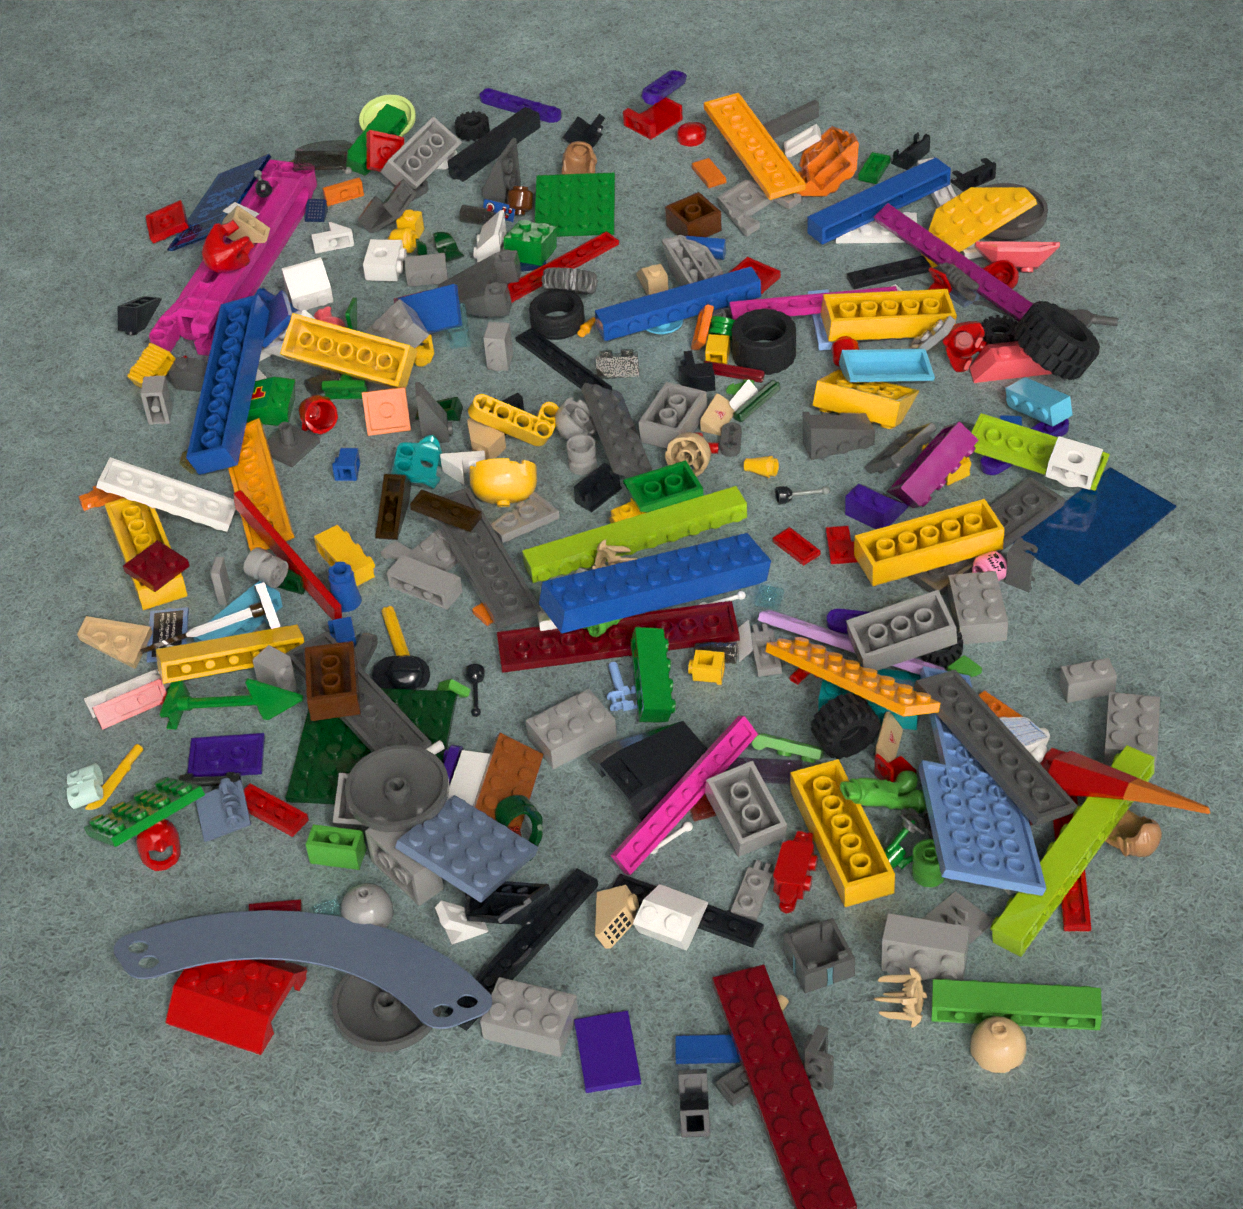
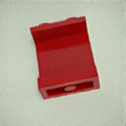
(654, 119)

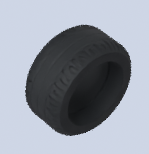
(559, 326)

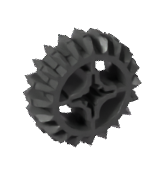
(569, 279)

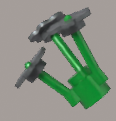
(911, 823)

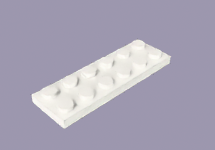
(167, 494)

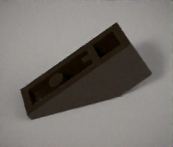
(393, 506)

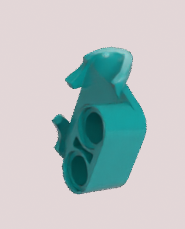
(409, 458)

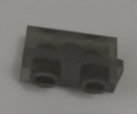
(617, 365)

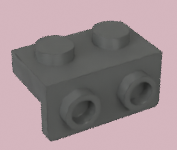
(818, 1063)

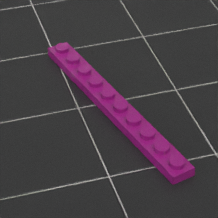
(940, 253)

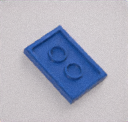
(437, 308)
(278, 318)

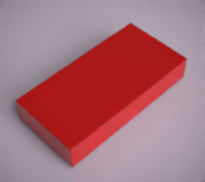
(796, 546)

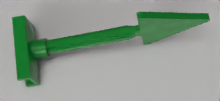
(346, 387)
(267, 698)

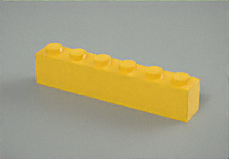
(223, 653)

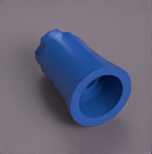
(344, 586)

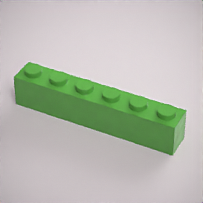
(1023, 1003)

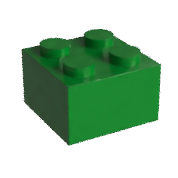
(532, 241)

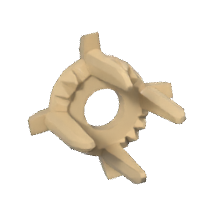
(608, 553)
(911, 997)

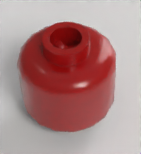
(840, 344)

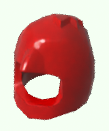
(318, 414)
(159, 838)

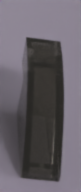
(322, 155)

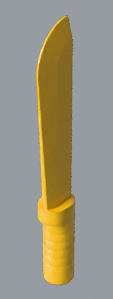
(114, 780)

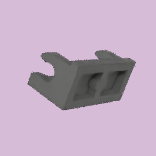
(1020, 565)

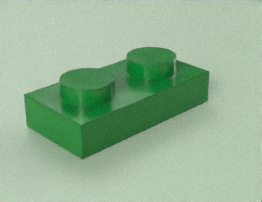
(874, 168)

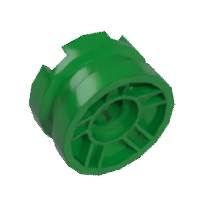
(721, 326)

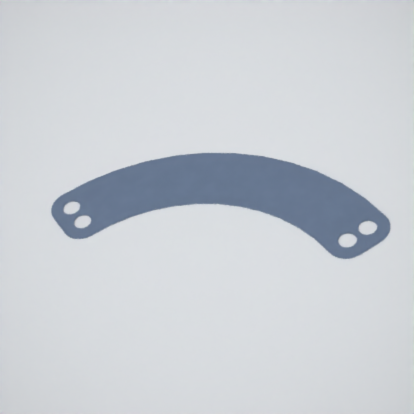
(381, 956)

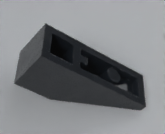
(136, 314)

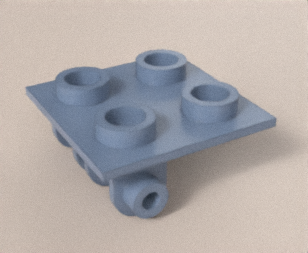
(223, 810)

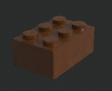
(332, 681)

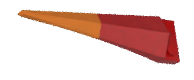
(1090, 778)

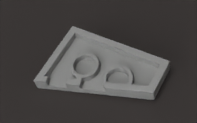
(525, 518)

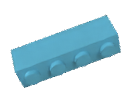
(244, 626)

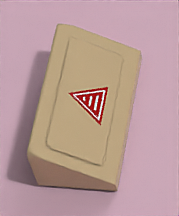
(716, 415)
(889, 738)

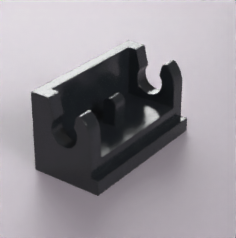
(913, 153)
(976, 176)
(596, 488)

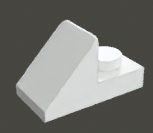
(336, 238)
(458, 463)
(455, 922)

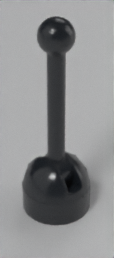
(474, 674)

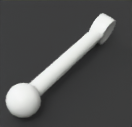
(740, 595)
(687, 826)

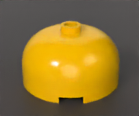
(503, 481)

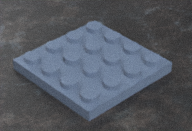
(467, 848)

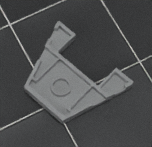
(748, 199)
(432, 551)

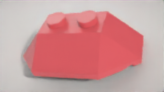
(1021, 254)
(1004, 362)

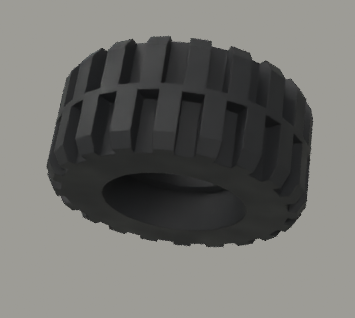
(1056, 340)

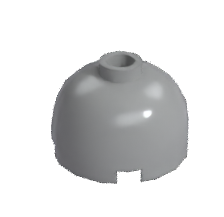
(574, 419)
(367, 905)

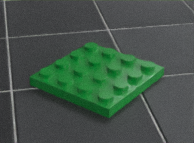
(576, 203)
(143, 811)

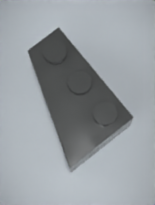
(836, 434)

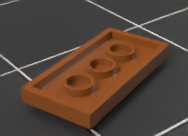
(508, 772)

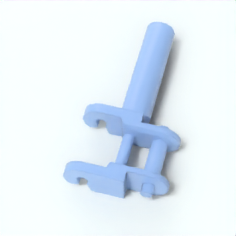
(620, 692)

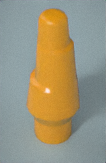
(586, 327)

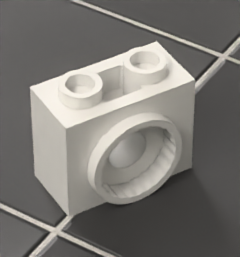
(384, 260)
(1073, 463)

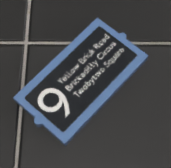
(166, 625)

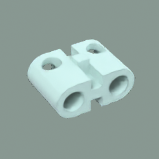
(84, 786)

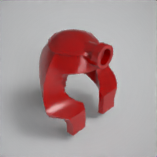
(222, 256)
(962, 342)

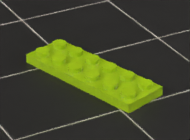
(1020, 445)

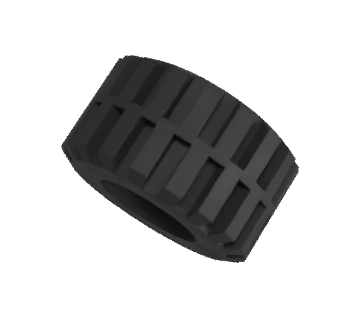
(845, 726)

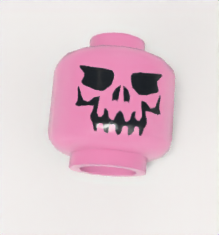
(991, 562)

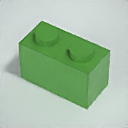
(336, 847)

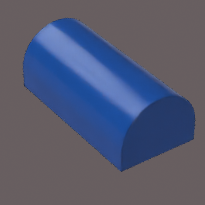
(715, 245)

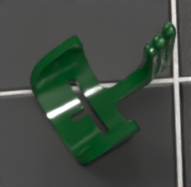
(442, 241)
(512, 807)

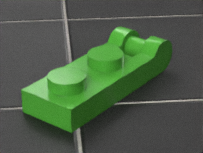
(787, 747)

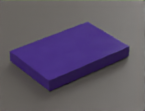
(226, 754)
(607, 1052)

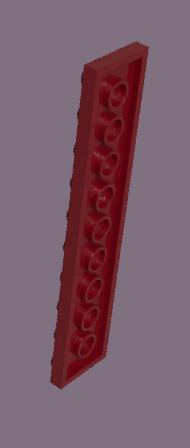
(682, 627)
(782, 1091)

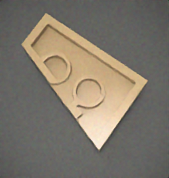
(116, 638)

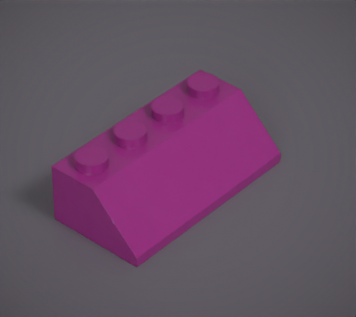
(934, 465)

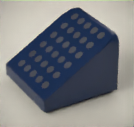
(316, 210)

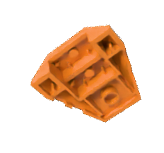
(829, 162)

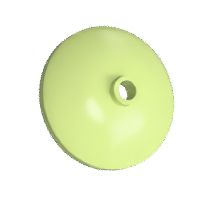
(371, 109)

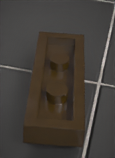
(446, 510)

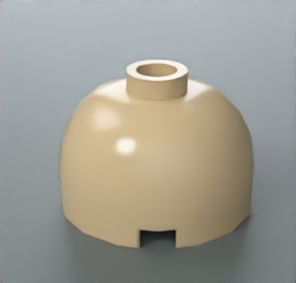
(691, 448)
(998, 1044)

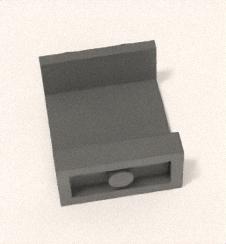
(381, 214)

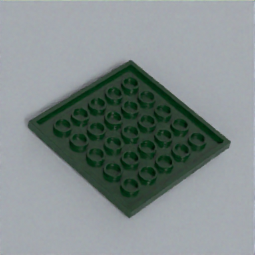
(333, 748)

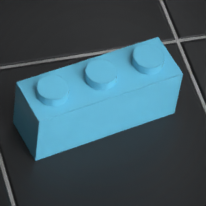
(1039, 401)

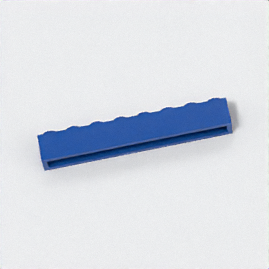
(863, 206)
(677, 303)

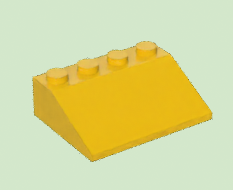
(881, 401)

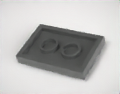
(902, 447)

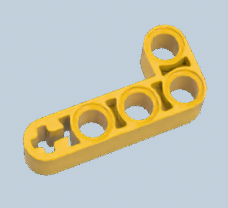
(512, 416)

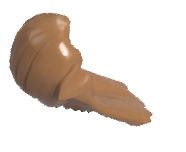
(578, 158)
(1135, 835)

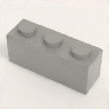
(424, 581)

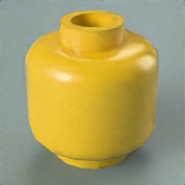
(407, 236)

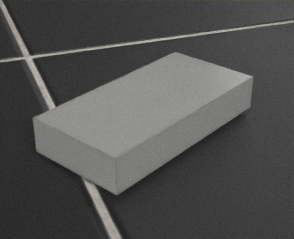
(220, 580)

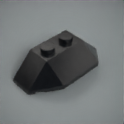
(509, 904)

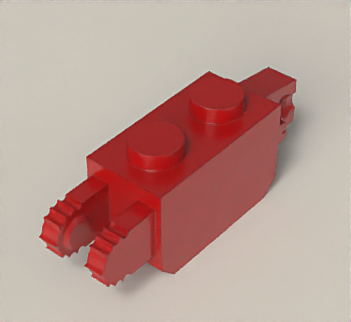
(793, 870)

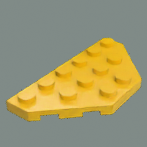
(977, 214)

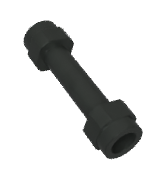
(210, 780)

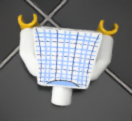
(1029, 735)

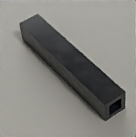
(493, 144)

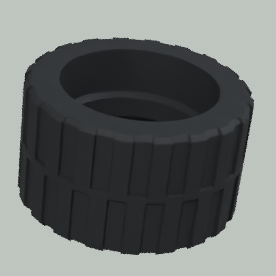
(764, 325)

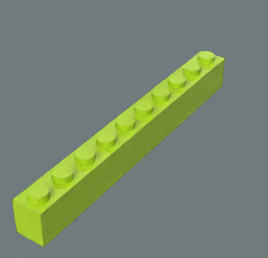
(636, 533)
(1067, 858)

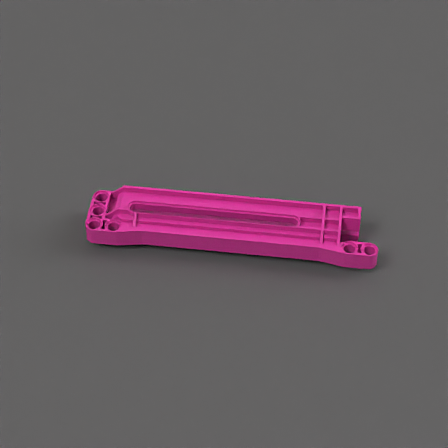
(198, 306)

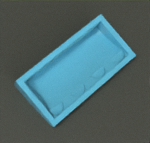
(886, 365)

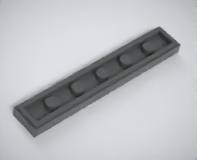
(784, 124)

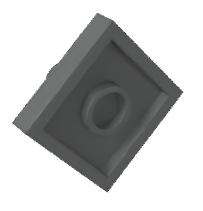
(291, 444)

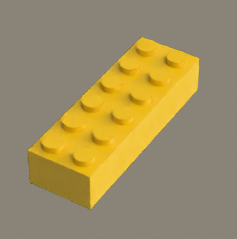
(884, 313)
(348, 351)
(135, 529)
(928, 542)
(842, 834)

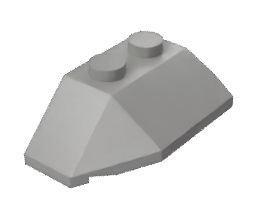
(689, 260)

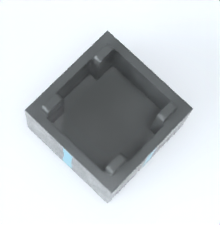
(819, 955)

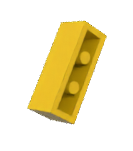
(338, 546)

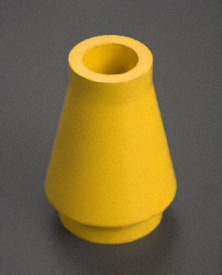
(763, 466)

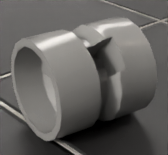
(581, 454)
(265, 567)

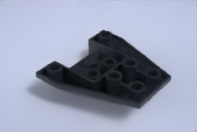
(648, 764)

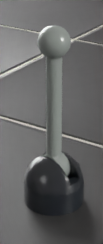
(262, 185)
(784, 494)

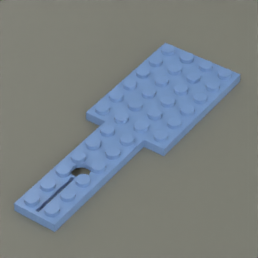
(973, 821)

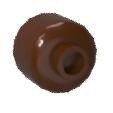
(520, 199)

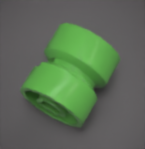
(926, 865)

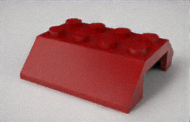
(233, 1000)

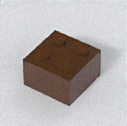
(693, 216)

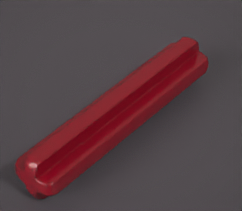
(738, 372)

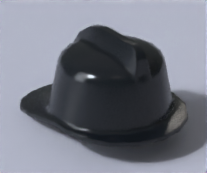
(401, 673)

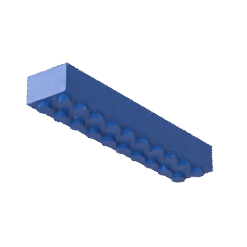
(228, 385)
(653, 582)

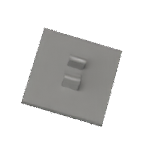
(961, 912)

